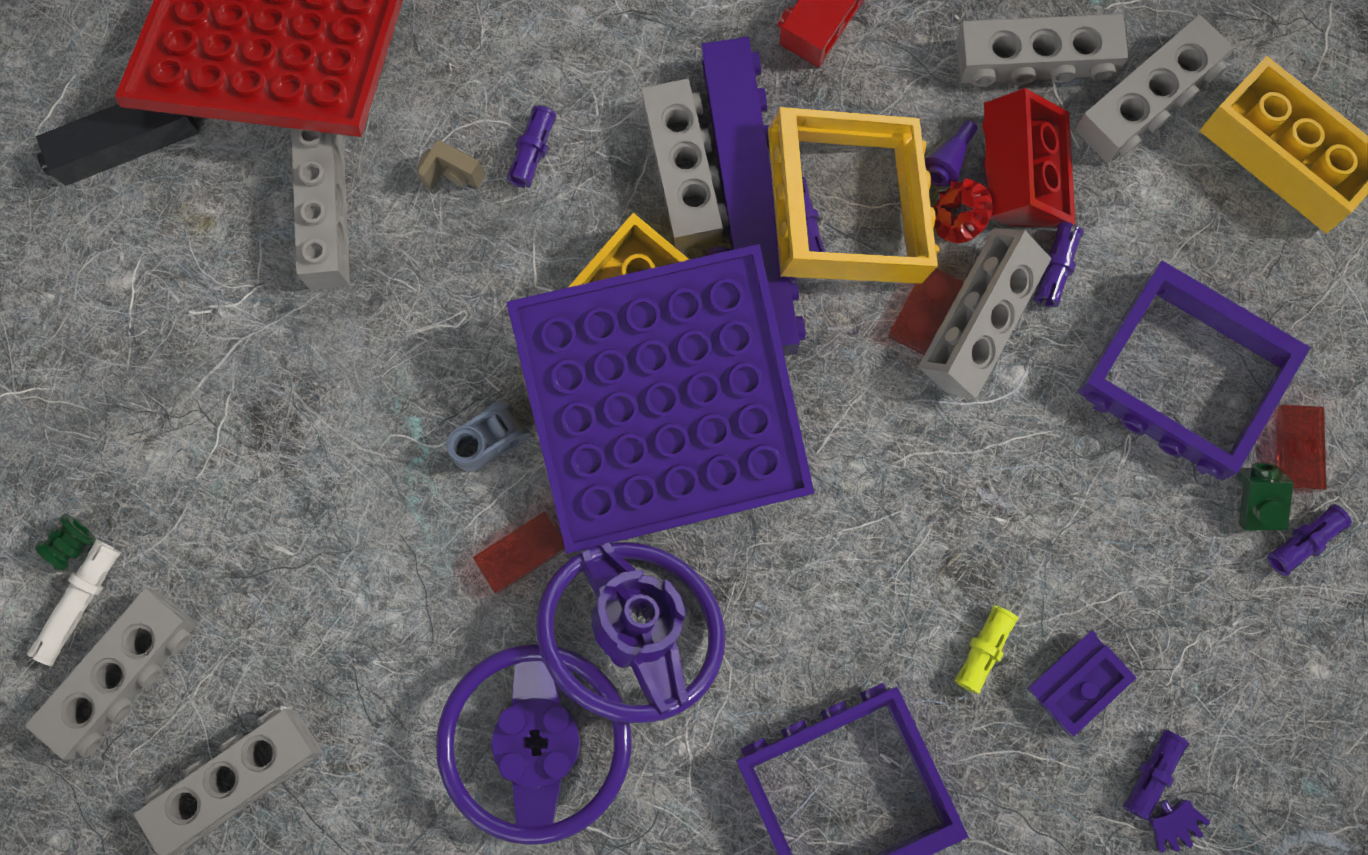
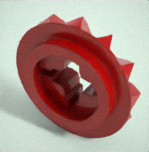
(968, 224)

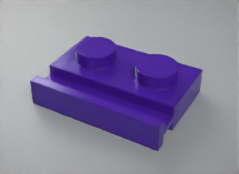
(1081, 683)

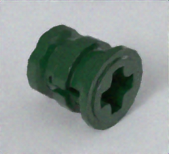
(64, 542)

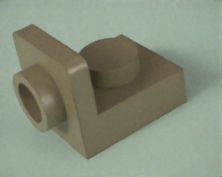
(452, 163)

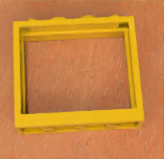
(914, 182)

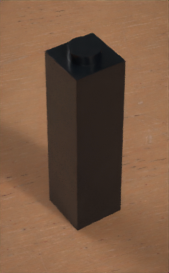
(108, 141)

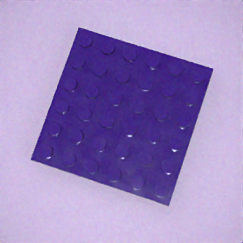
(661, 397)

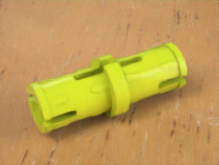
(986, 649)

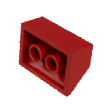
(1028, 160)

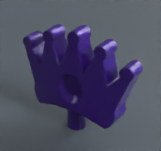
(1176, 823)

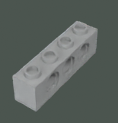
(1098, 35)
(1197, 47)
(673, 104)
(320, 209)
(985, 312)
(60, 718)
(164, 815)

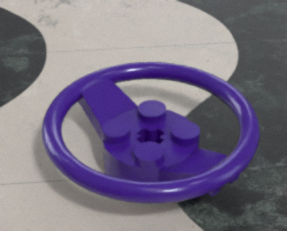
(644, 646)
(533, 778)

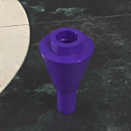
(947, 160)

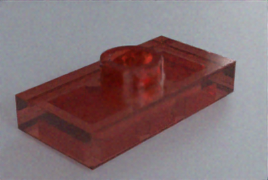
(1302, 446)
(520, 552)

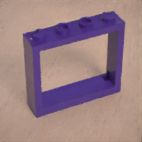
(1227, 319)
(926, 843)

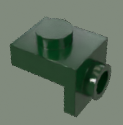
(1265, 497)

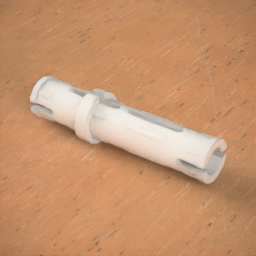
(69, 610)

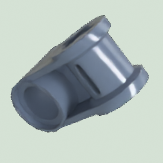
(489, 435)

